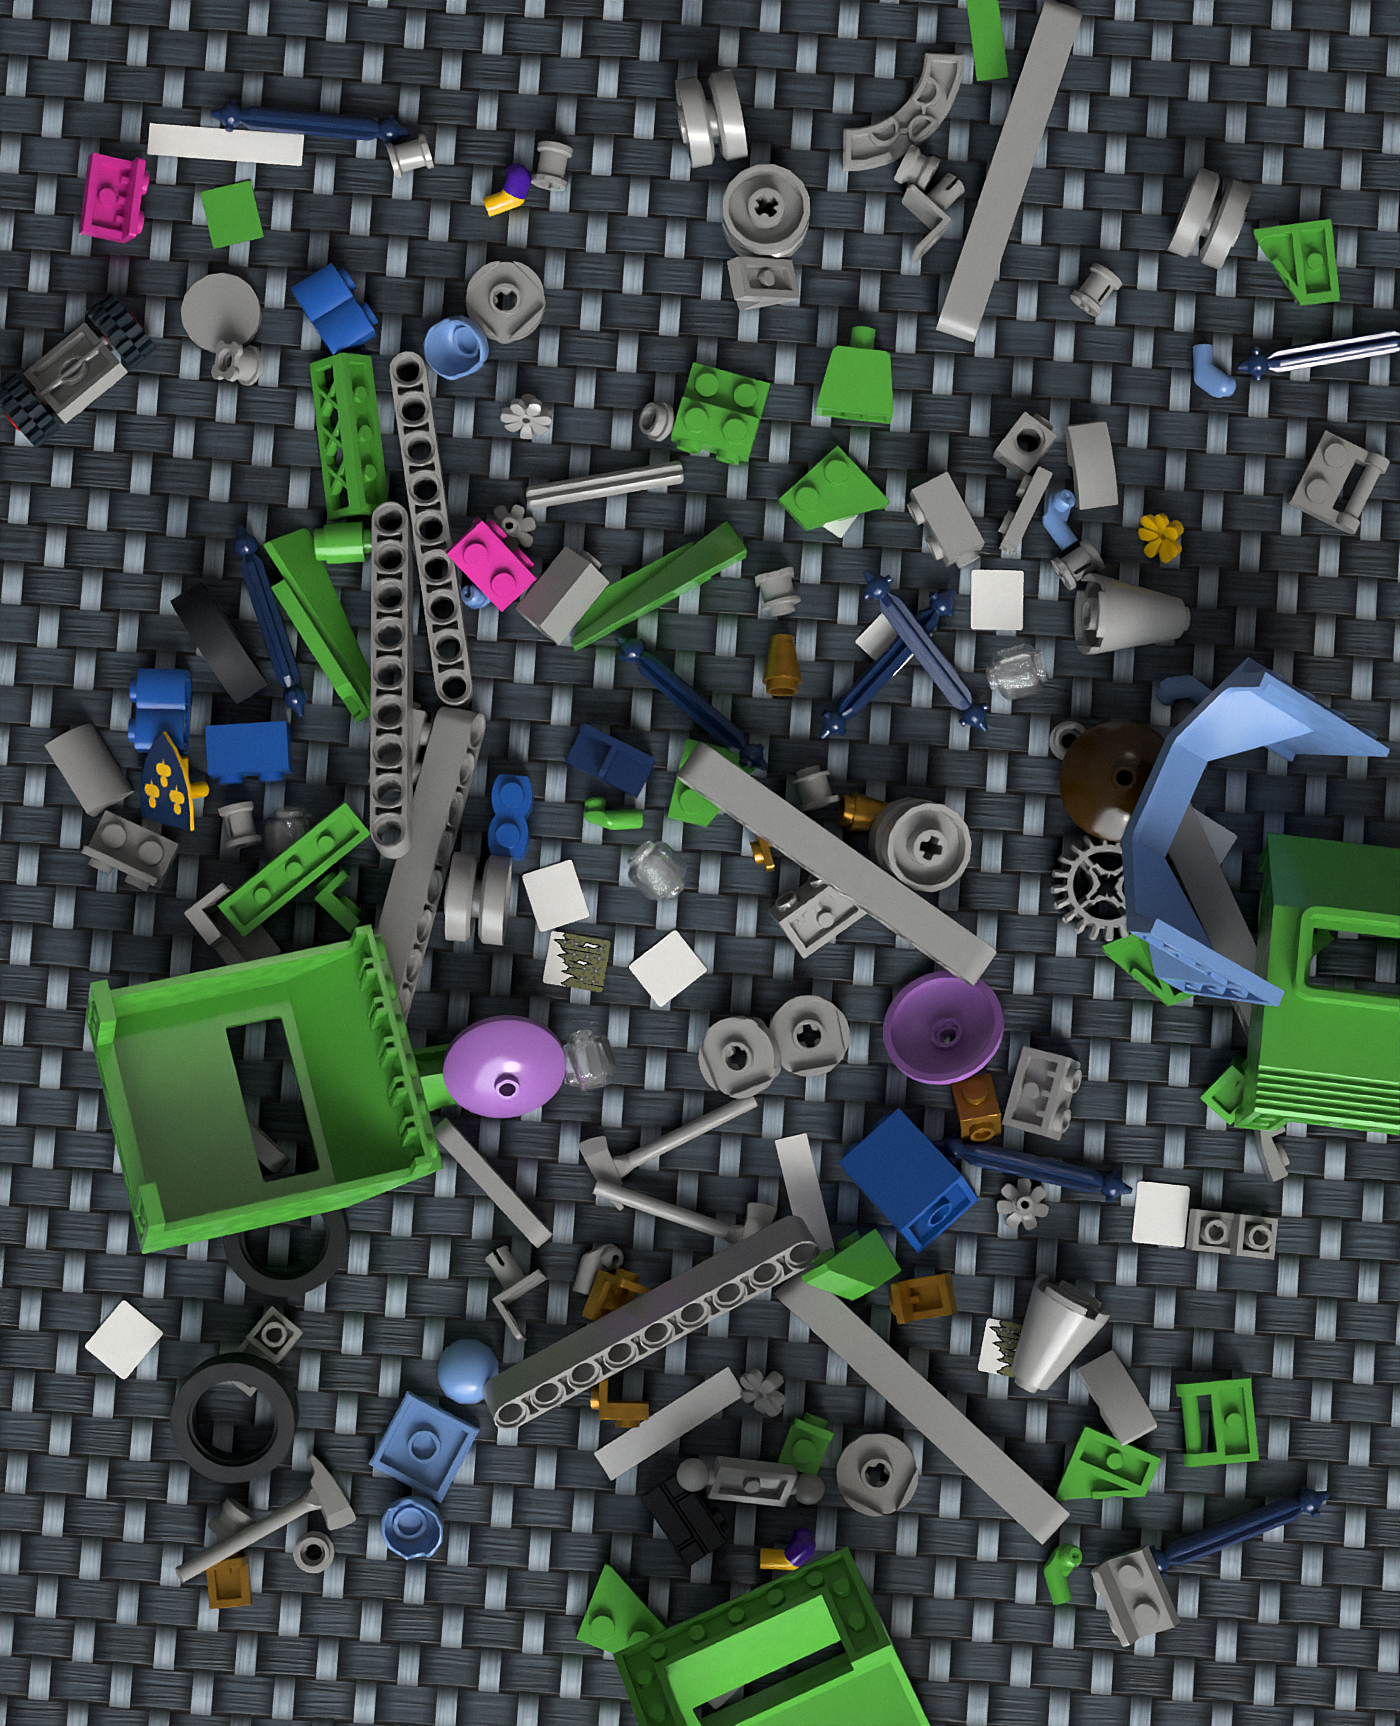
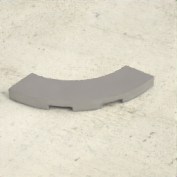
(913, 123)

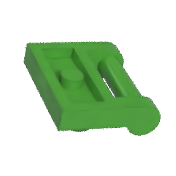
(1231, 1421)

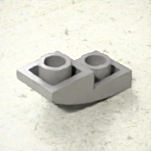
(1092, 464)
(1271, 1155)
(1232, 1234)
(269, 1340)
(1117, 1398)

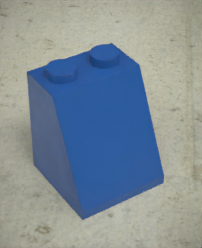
(908, 1179)

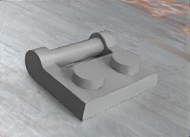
(1326, 476)

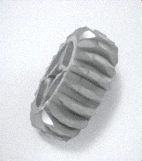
(1092, 872)

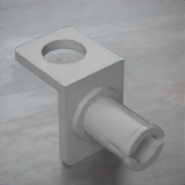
(931, 210)
(514, 1285)

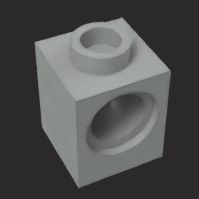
(1013, 457)

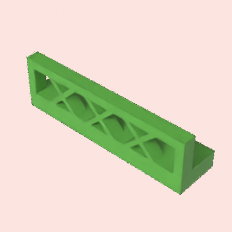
(355, 434)
(293, 869)

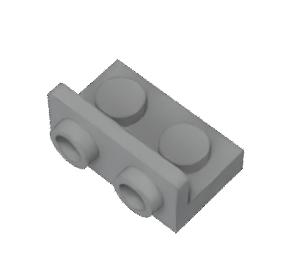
(131, 850)
(813, 915)
(1042, 1093)
(1134, 1595)

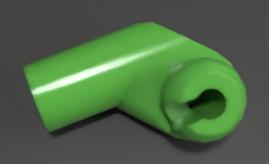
(611, 819)
(1057, 1570)

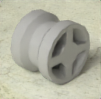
(917, 168)
(232, 1519)

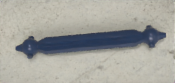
(309, 123)
(1321, 352)
(270, 621)
(925, 650)
(883, 667)
(691, 703)
(1033, 1167)
(1238, 1529)

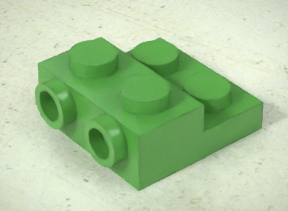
(719, 414)

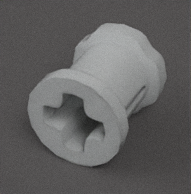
(410, 155)
(551, 166)
(1096, 289)
(1077, 564)
(240, 825)

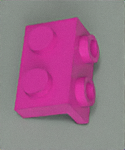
(113, 198)
(491, 564)

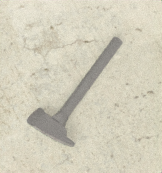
(616, 1168)
(757, 1214)
(321, 1494)

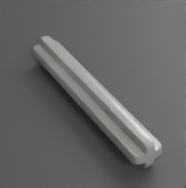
(604, 484)

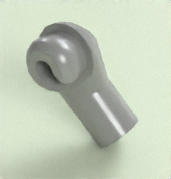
(601, 1258)

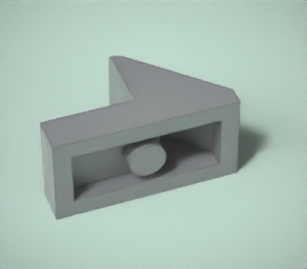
(762, 281)

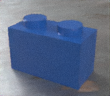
(249, 750)

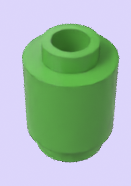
(342, 542)

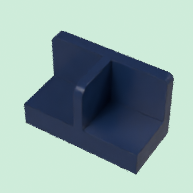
(610, 760)

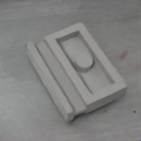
(1016, 523)

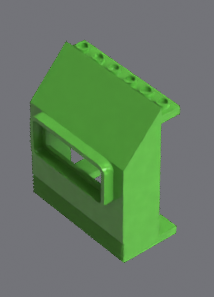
(1325, 1049)
(183, 1110)
(766, 1632)

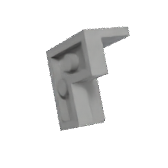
(223, 936)

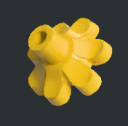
(1161, 536)

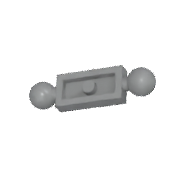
(750, 1481)

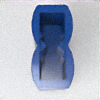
(334, 310)
(162, 706)
(513, 806)

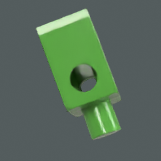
(858, 381)

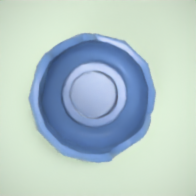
(455, 347)
(466, 1369)
(412, 1527)

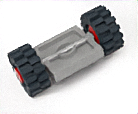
(75, 371)

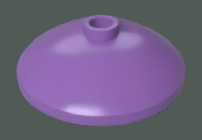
(929, 1013)
(499, 1053)

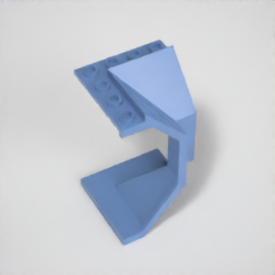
(1241, 714)

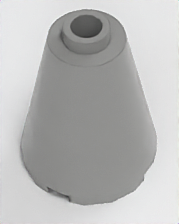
(1124, 615)
(1054, 1332)

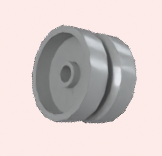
(711, 118)
(771, 191)
(1210, 218)
(920, 843)
(474, 898)

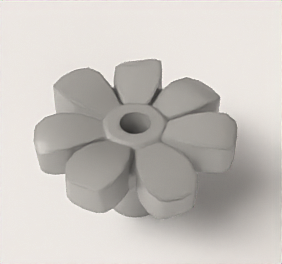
(526, 416)
(521, 526)
(1013, 1201)
(763, 1391)

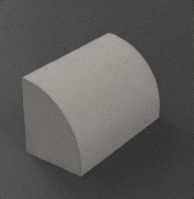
(89, 769)

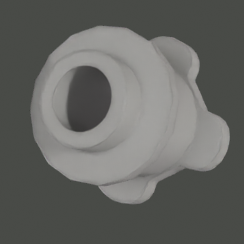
(237, 362)
(778, 591)
(814, 789)

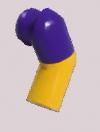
(513, 191)
(792, 1555)

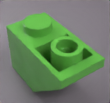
(854, 1269)

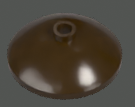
(1090, 772)

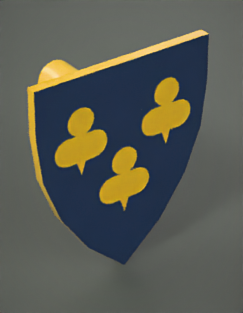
(166, 787)

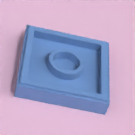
(424, 1446)

